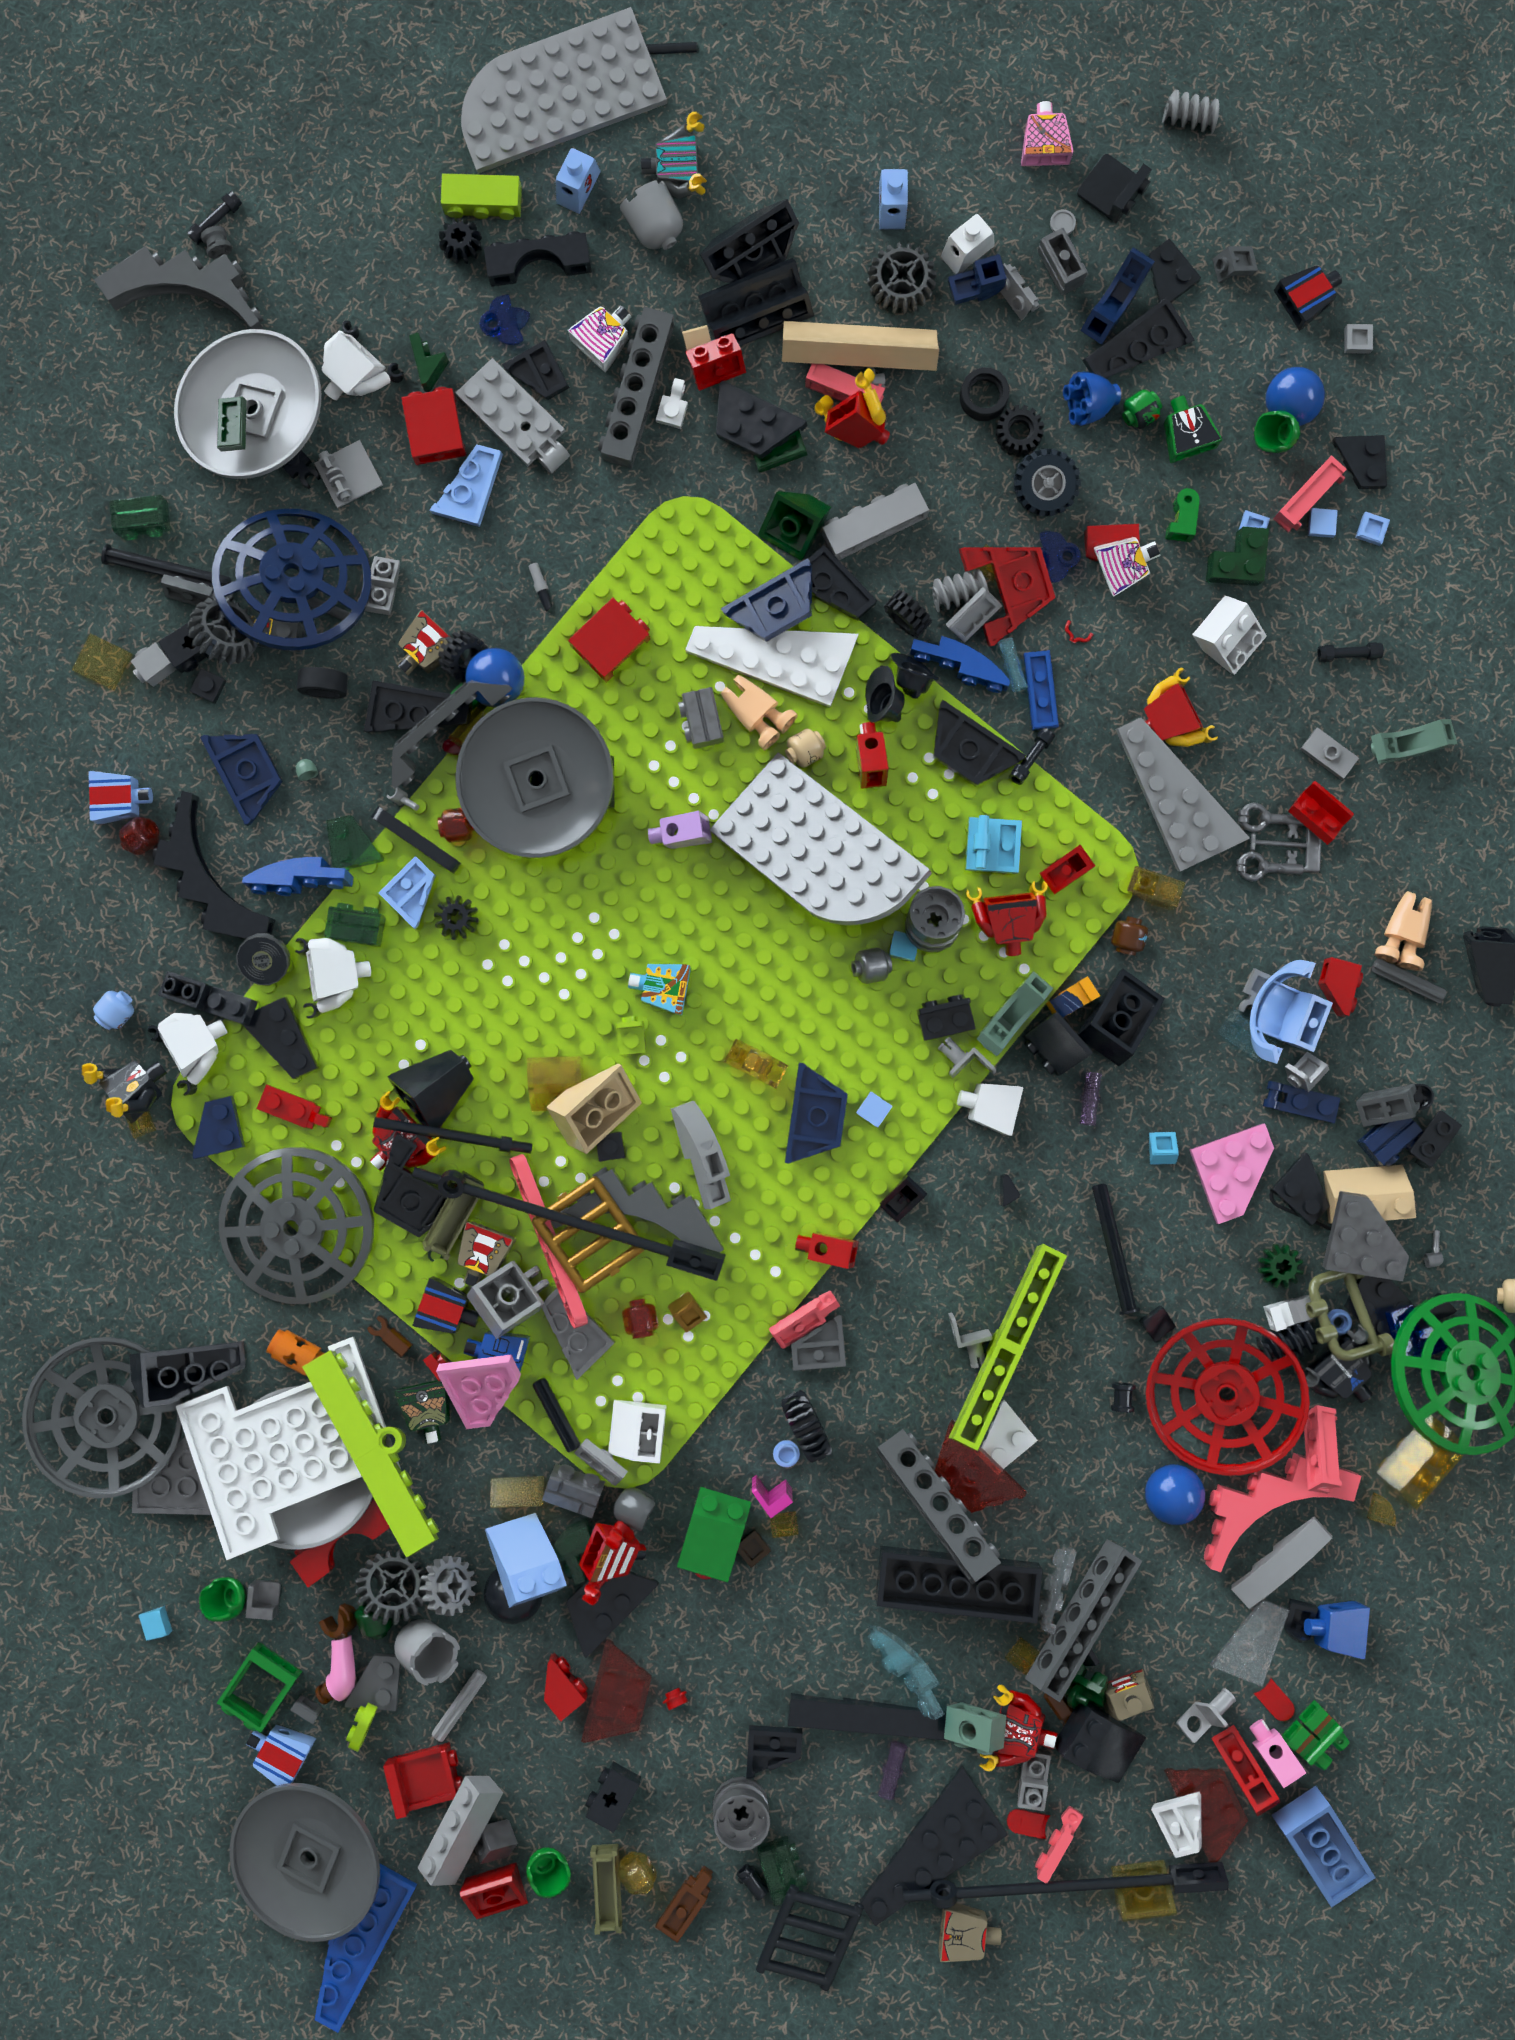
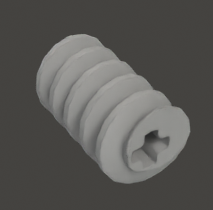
(1192, 111)
(957, 589)

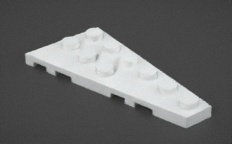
(793, 661)

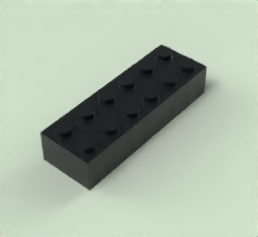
(936, 1584)

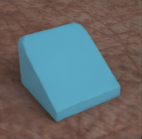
(902, 947)
(1163, 1148)
(155, 1623)

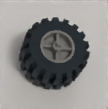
(1046, 482)

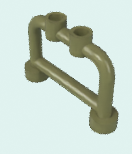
(1328, 1333)

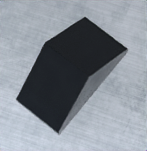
(902, 1198)

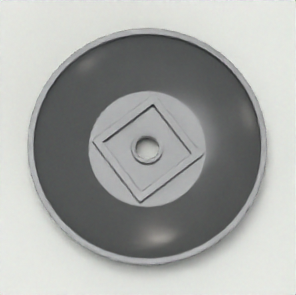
(497, 770)
(286, 1888)

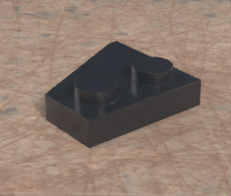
(1364, 459)

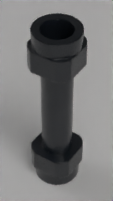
(230, 203)
(1371, 651)
(1021, 770)

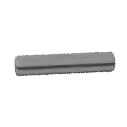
(459, 1705)

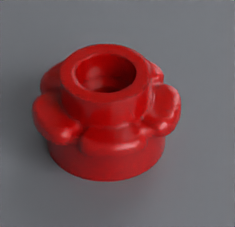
(675, 1698)

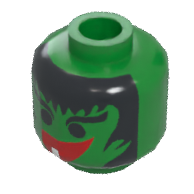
(1141, 409)

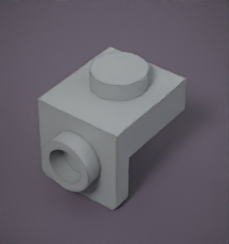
(1306, 1072)

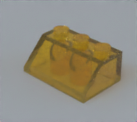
(1418, 1465)

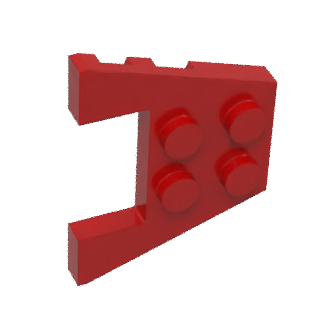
(1020, 580)

